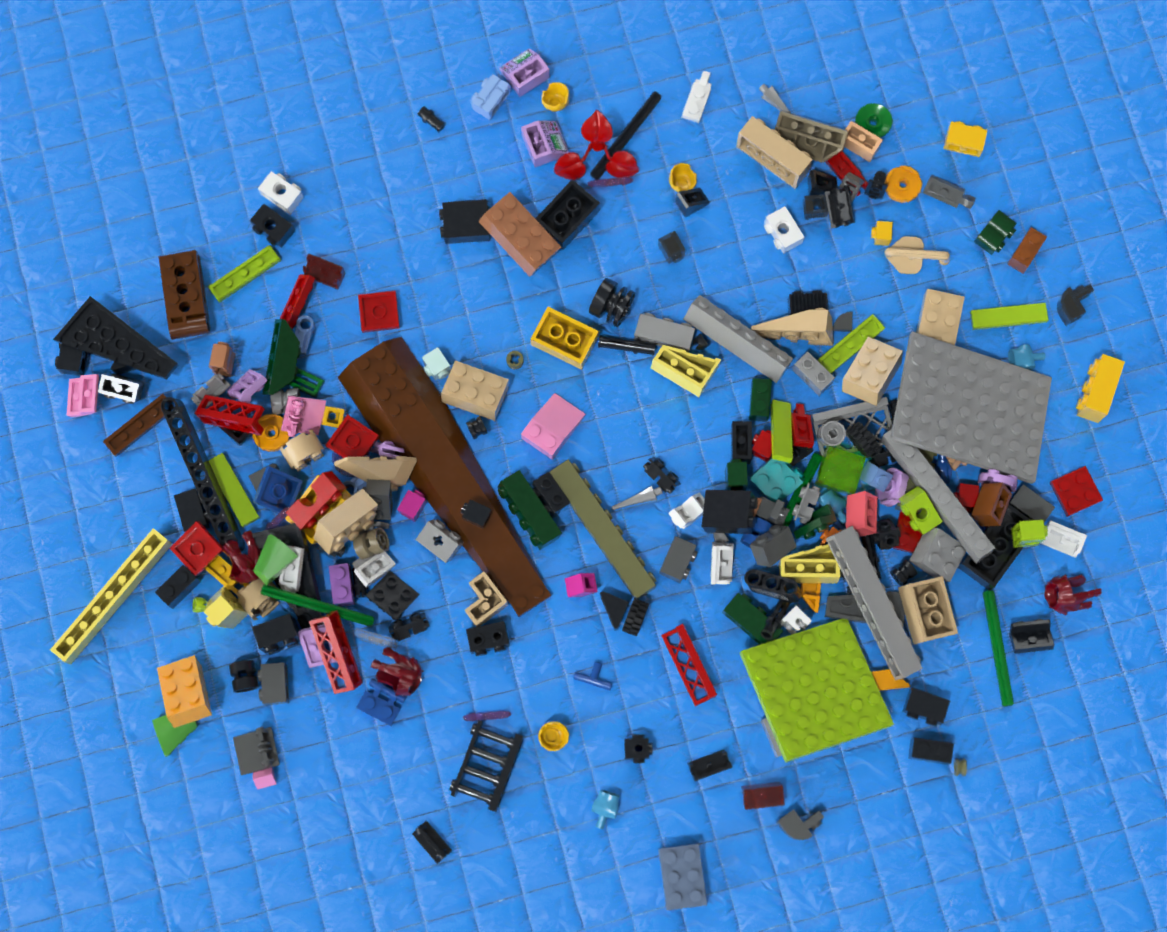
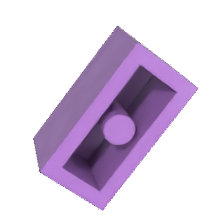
(341, 585)

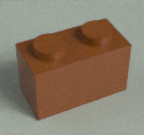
(1027, 250)
(991, 504)

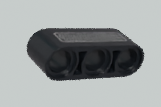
(767, 579)

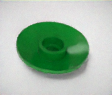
(877, 114)

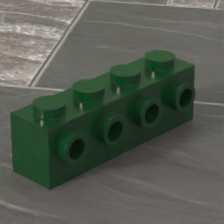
(529, 510)

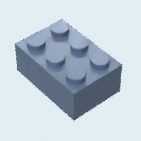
(682, 877)

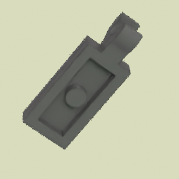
(947, 192)

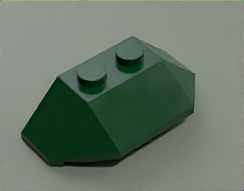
(282, 358)

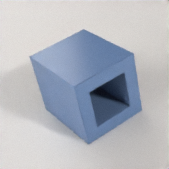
(875, 476)

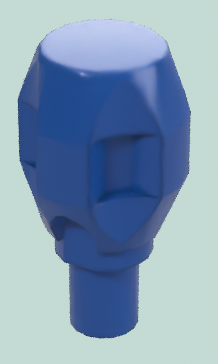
(943, 469)

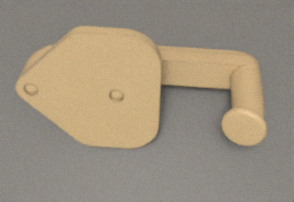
(909, 253)

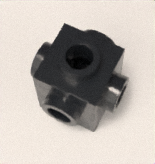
(886, 535)
(632, 754)

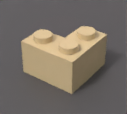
(489, 601)

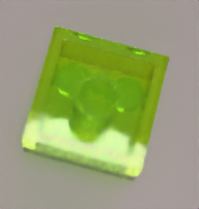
(840, 470)

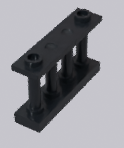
(499, 781)

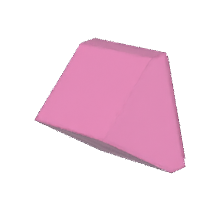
(264, 778)

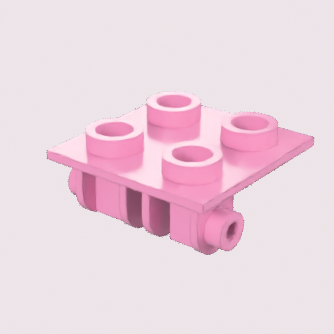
(302, 415)

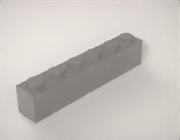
(738, 338)

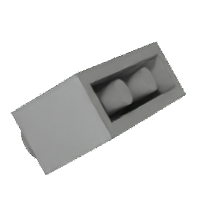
(664, 332)

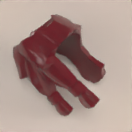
(243, 564)
(1067, 600)
(402, 675)

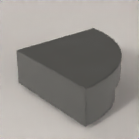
(843, 323)

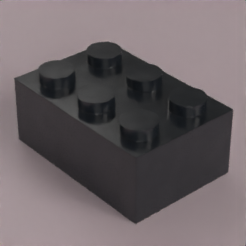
(568, 213)

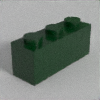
(749, 618)

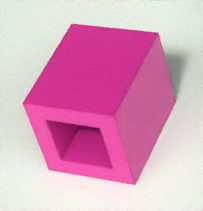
(412, 505)
(581, 585)

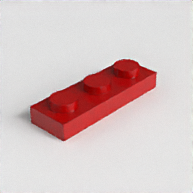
(297, 299)

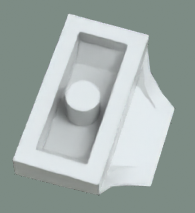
(373, 568)

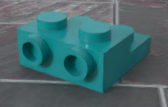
(777, 479)

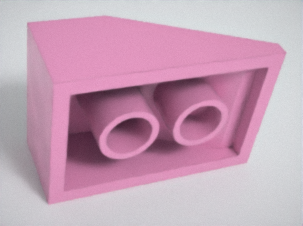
(552, 426)

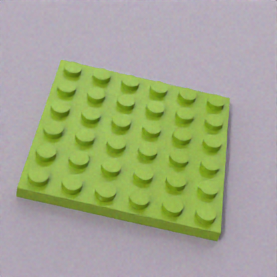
(816, 689)

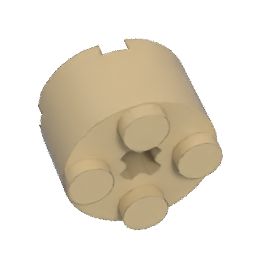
(302, 450)
(254, 602)

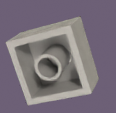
(938, 554)

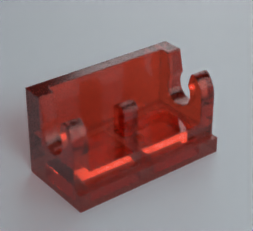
(324, 271)
(763, 795)

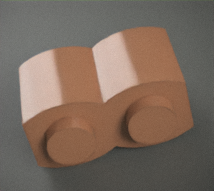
(222, 359)

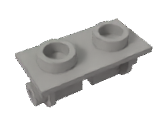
(216, 386)
(802, 510)

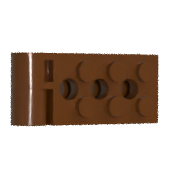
(196, 319)

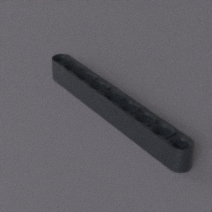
(195, 469)

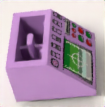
(525, 72)
(543, 142)

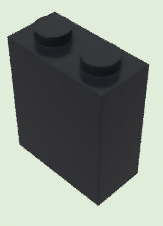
(462, 221)
(729, 511)

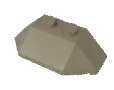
(812, 136)

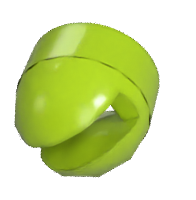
(199, 604)

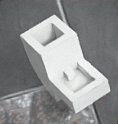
(688, 512)

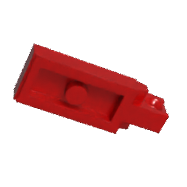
(801, 427)

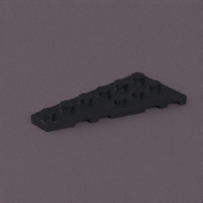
(107, 336)
(293, 536)

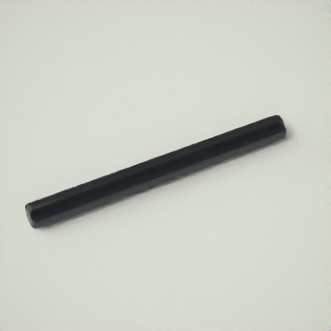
(627, 133)

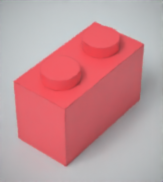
(862, 513)

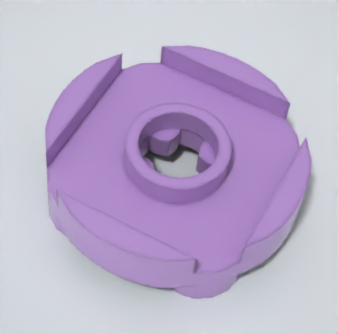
(994, 476)
(898, 487)

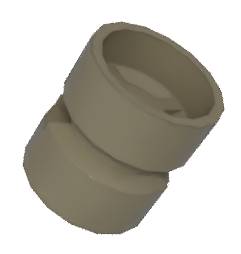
(371, 543)

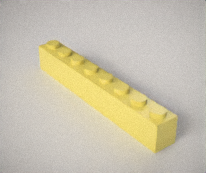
(111, 597)

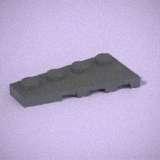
(847, 608)

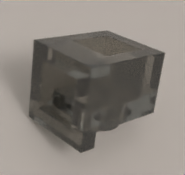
(815, 201)

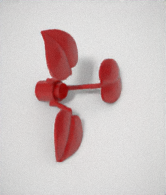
(597, 131)

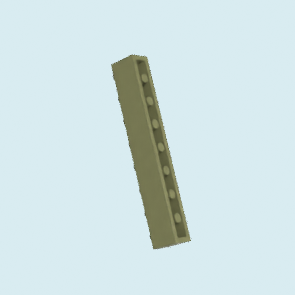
(603, 531)

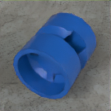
(761, 528)

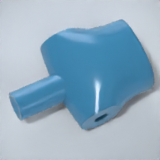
(1024, 357)
(836, 502)
(605, 806)

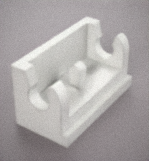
(1064, 539)
(721, 563)
(795, 619)

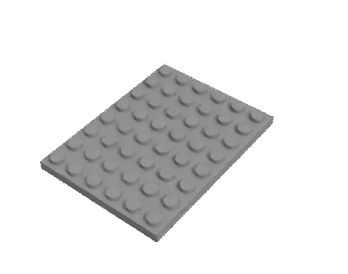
(971, 407)

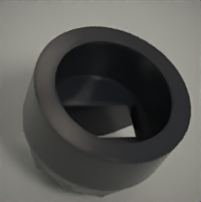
(701, 341)

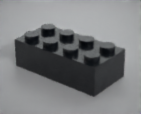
(994, 566)

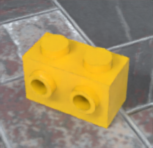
(965, 139)

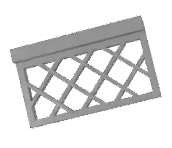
(853, 411)

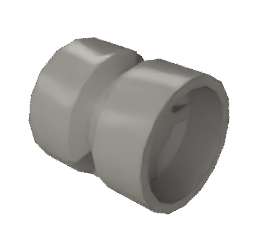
(279, 399)
(831, 434)

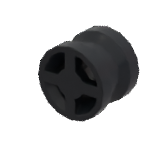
(476, 428)

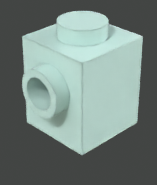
(436, 364)

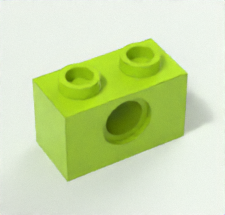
(927, 518)
(1029, 533)

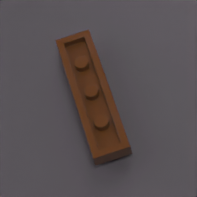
(136, 427)

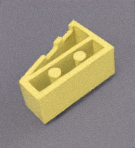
(685, 369)
(811, 566)
(224, 610)

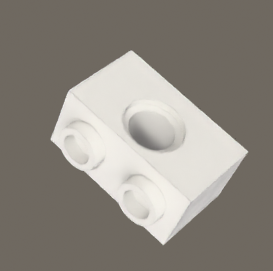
(286, 201)
(783, 219)

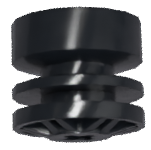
(612, 302)

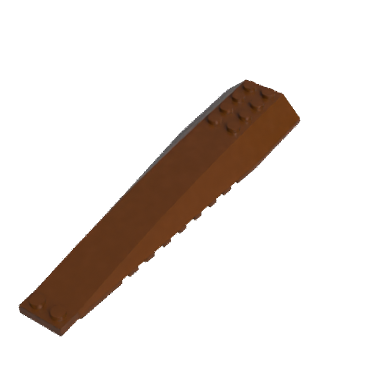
(409, 412)

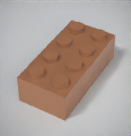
(519, 234)

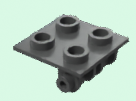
(256, 751)

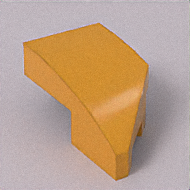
(811, 595)
(886, 681)

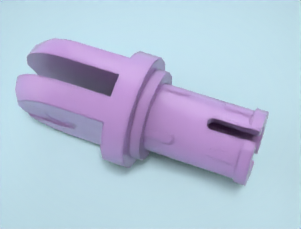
(387, 449)

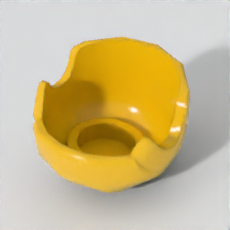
(555, 97)
(682, 177)
(553, 736)

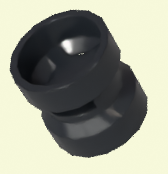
(903, 572)

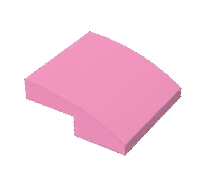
(82, 395)

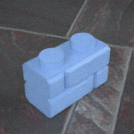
(490, 97)

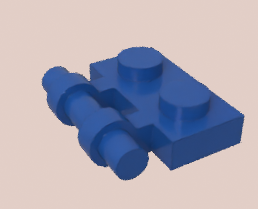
(378, 707)

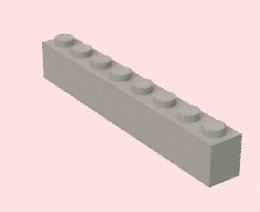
(941, 497)
(874, 603)

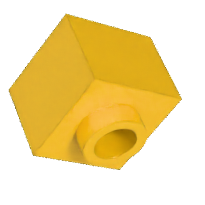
(882, 233)
(339, 412)

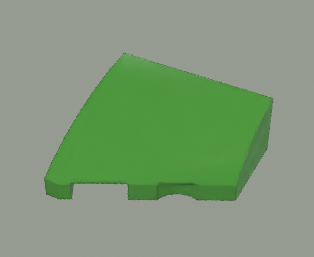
(273, 559)
(169, 736)

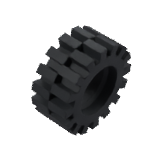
(863, 439)
(635, 617)

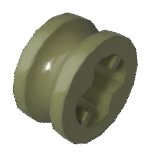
(520, 360)
(960, 767)

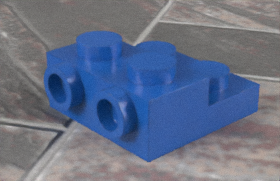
(277, 490)

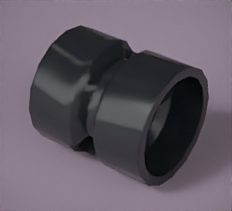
(243, 683)

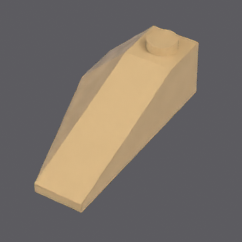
(808, 325)
(379, 468)

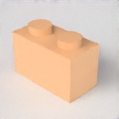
(862, 141)

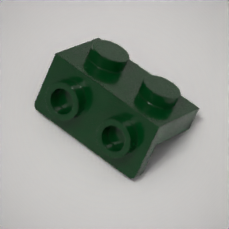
(818, 523)

